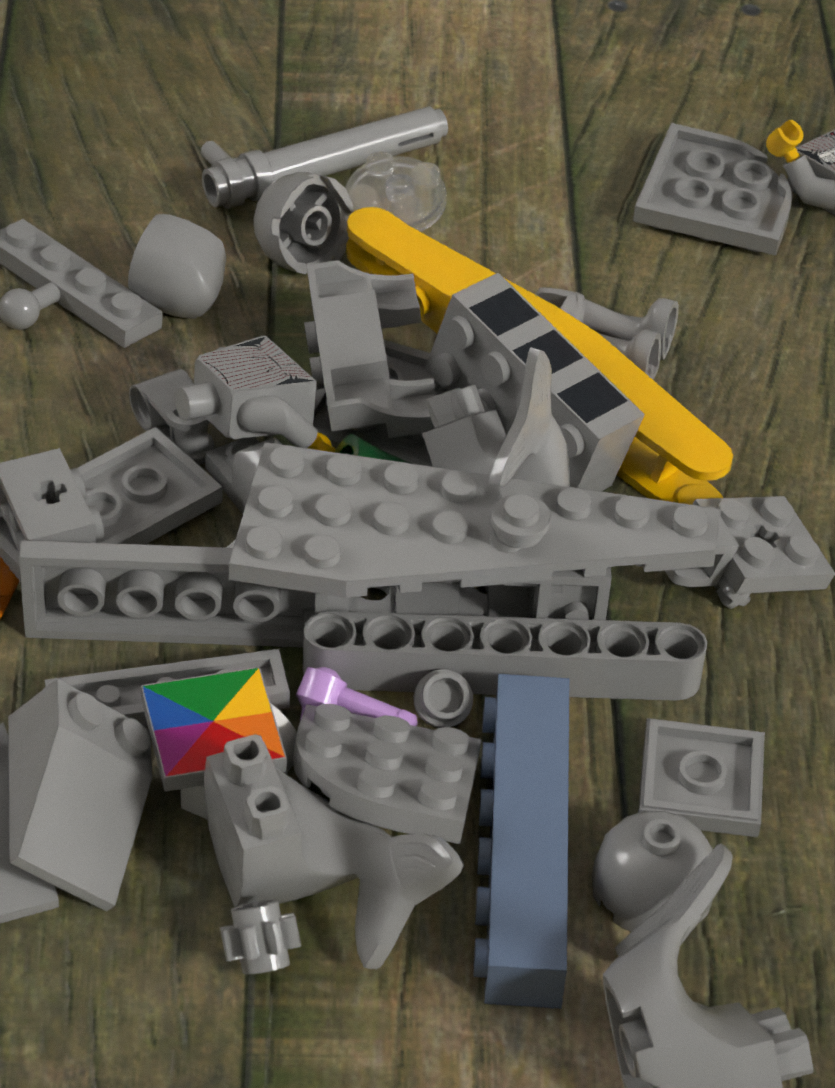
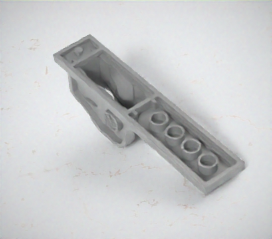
(188, 597)

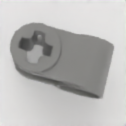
(155, 407)

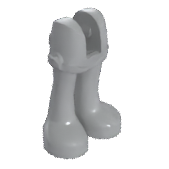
(639, 338)

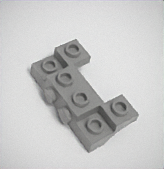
(352, 362)

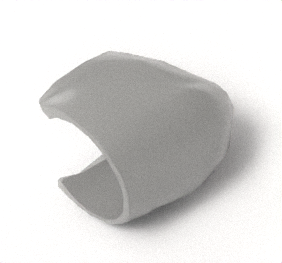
(177, 267)

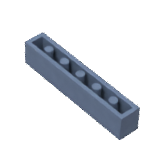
(527, 843)

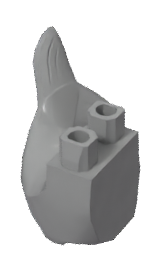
(477, 443)
(290, 844)
(667, 1036)

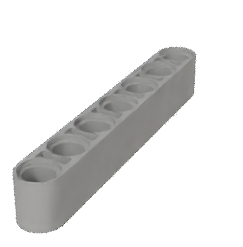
(595, 655)

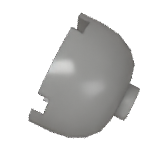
(303, 220)
(645, 864)

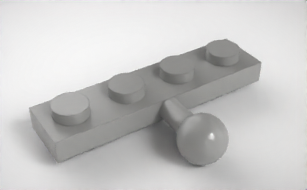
(72, 283)
(123, 687)

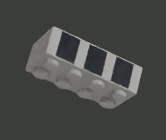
(487, 346)

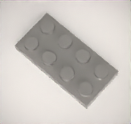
(139, 492)

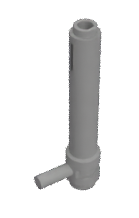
(247, 176)

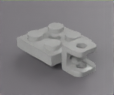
(760, 549)

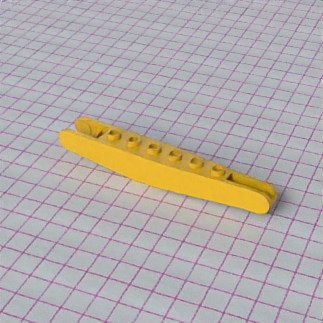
(672, 448)

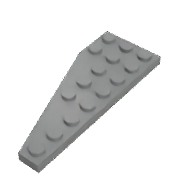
(372, 522)

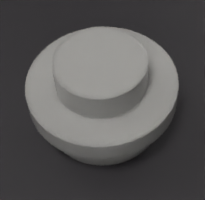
(520, 520)
(443, 698)

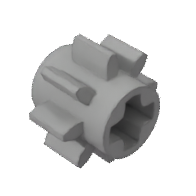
(260, 937)

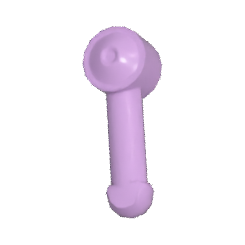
(326, 687)

